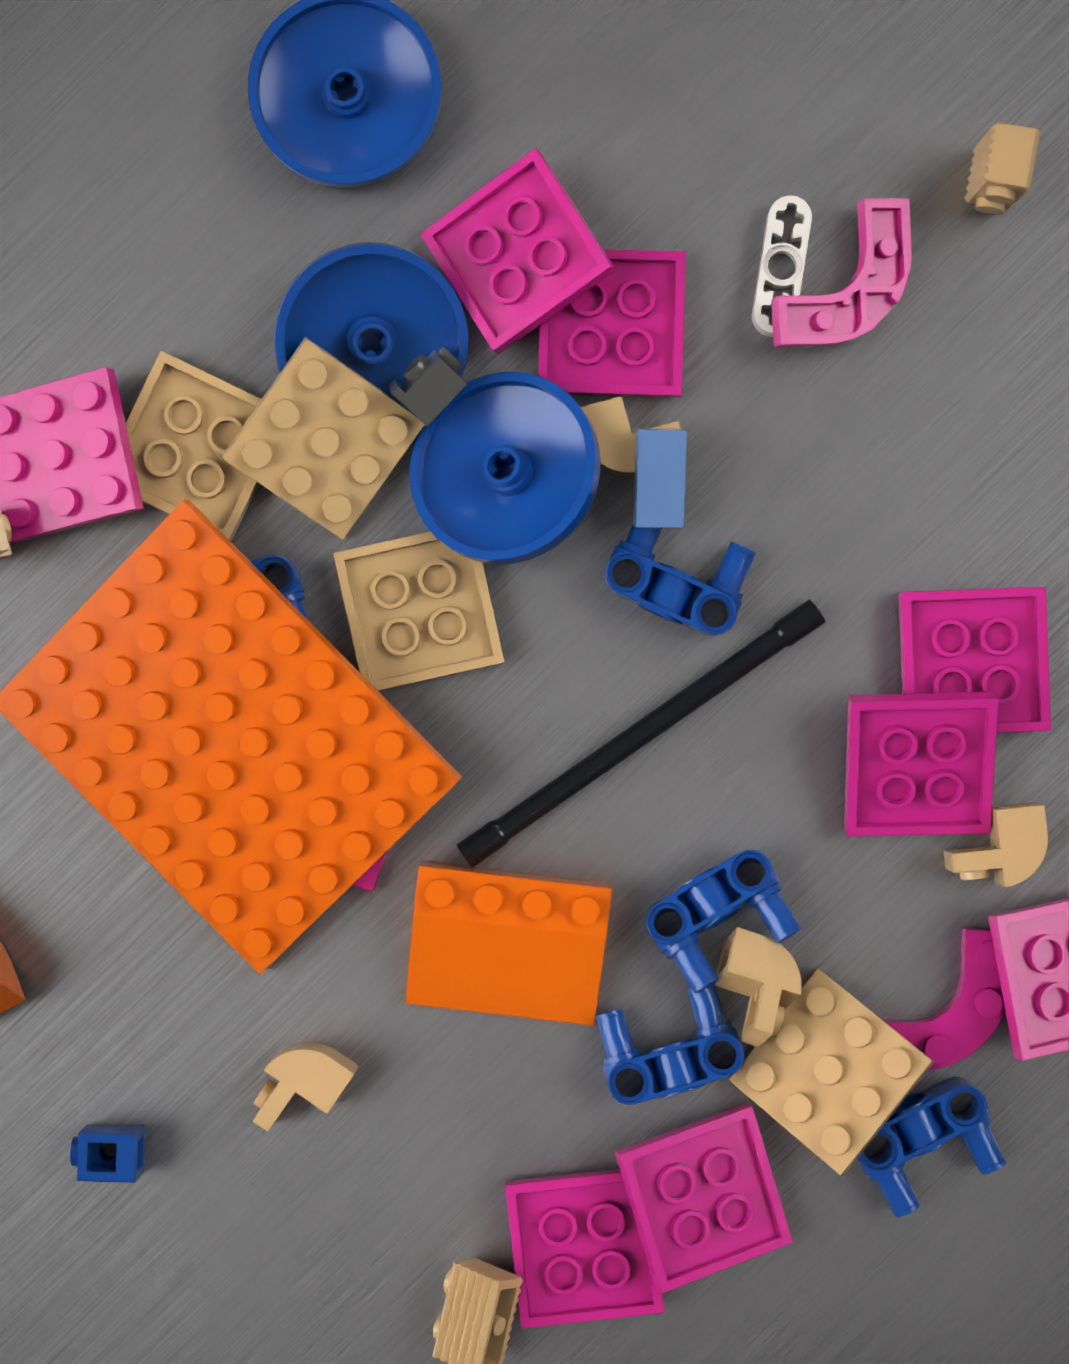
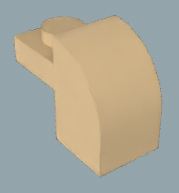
(615, 436)
(1015, 850)
(765, 973)
(305, 1069)

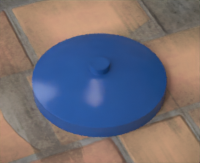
(345, 90)
(372, 311)
(505, 468)

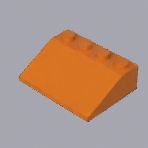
(507, 943)

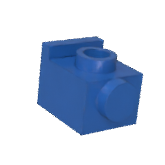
(96, 1166)

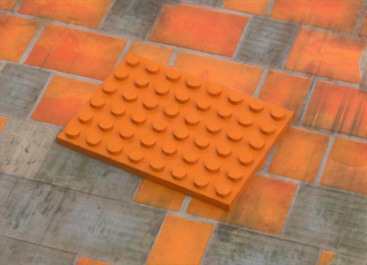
(225, 737)

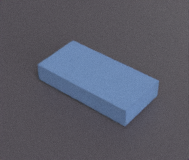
(660, 478)

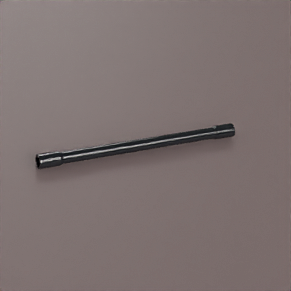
(783, 634)

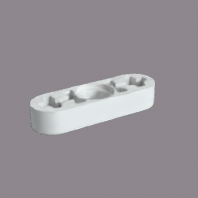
(774, 229)

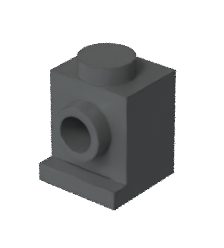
(430, 384)

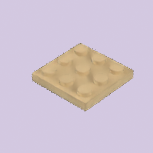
(180, 438)
(323, 438)
(417, 611)
(831, 1072)

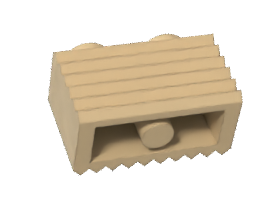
(1002, 167)
(476, 1313)

